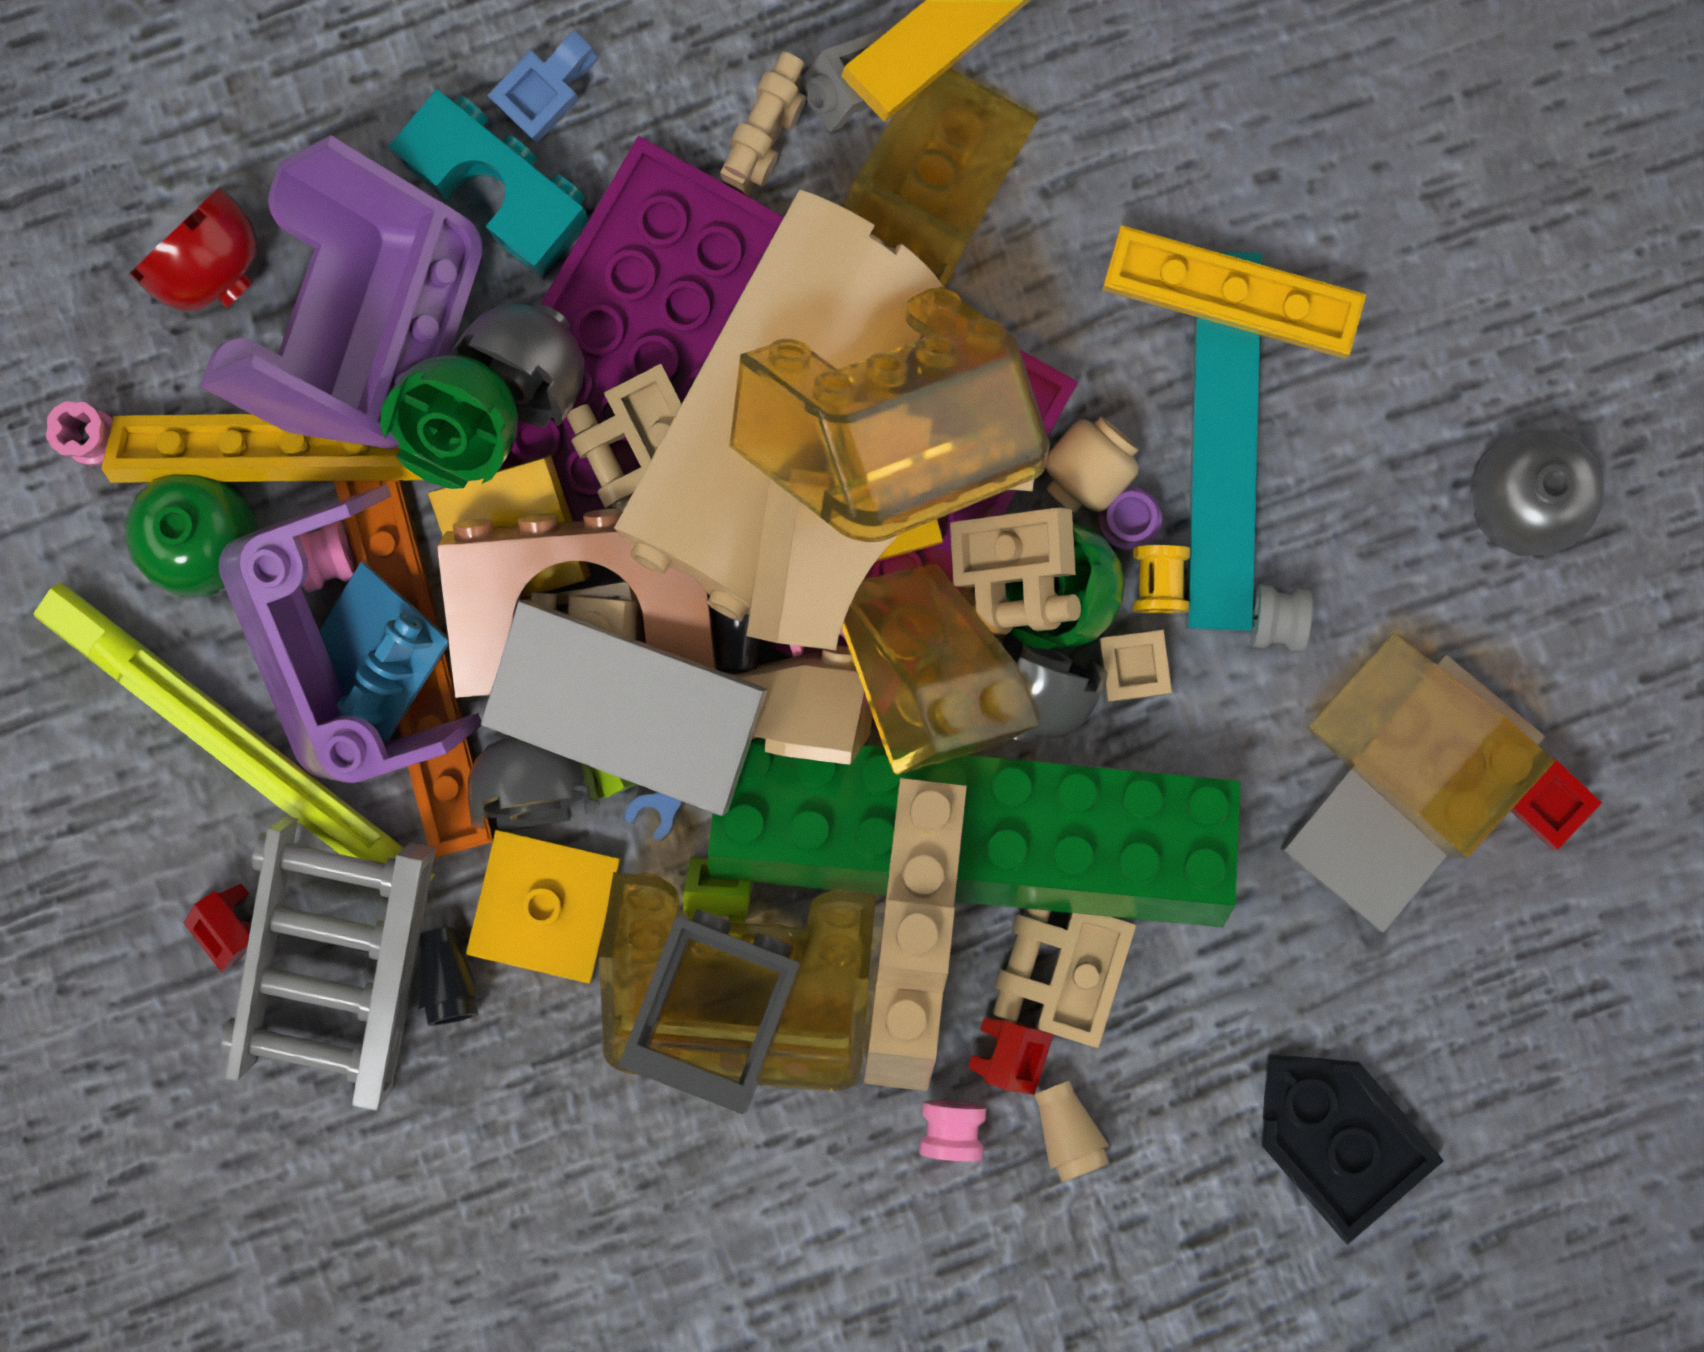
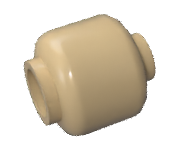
(1091, 465)

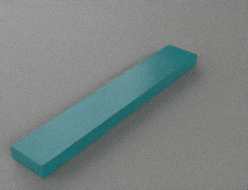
(1223, 475)

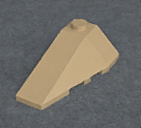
(812, 706)

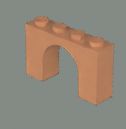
(490, 566)

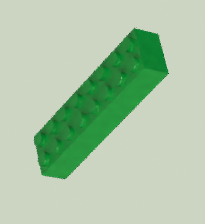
(1027, 837)

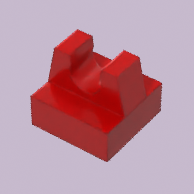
(1556, 806)
(218, 929)
(1016, 1058)

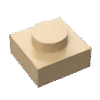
(1135, 666)

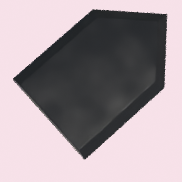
(1341, 1140)

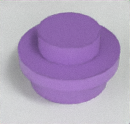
(1131, 519)

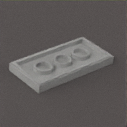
(624, 707)
(1367, 847)

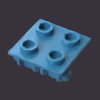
(379, 650)

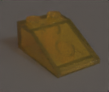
(940, 169)
(932, 670)
(1430, 747)

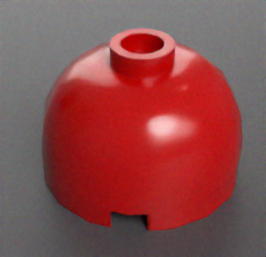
(202, 257)

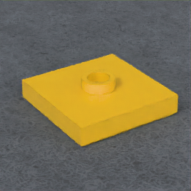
(510, 495)
(543, 906)

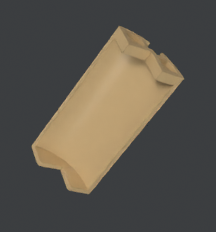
(817, 285)

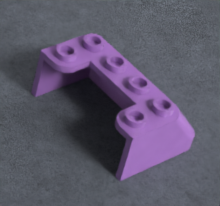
(373, 303)

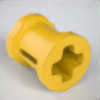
(1161, 579)

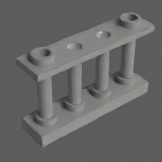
(389, 942)

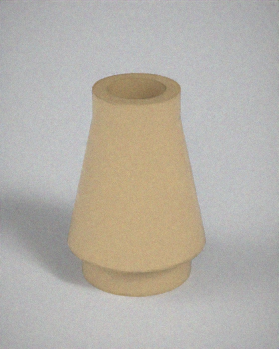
(1069, 1133)

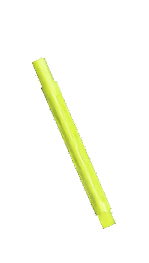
(213, 727)

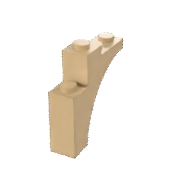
(807, 574)
(915, 935)

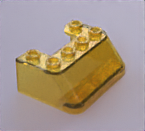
(898, 431)
(724, 998)

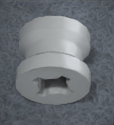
(1281, 618)

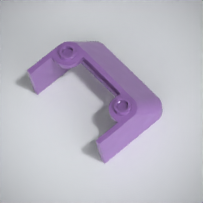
(264, 585)

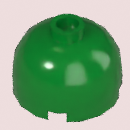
(451, 420)
(181, 530)
(1097, 584)

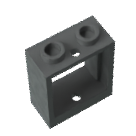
(682, 1074)

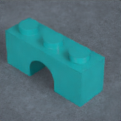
(450, 146)

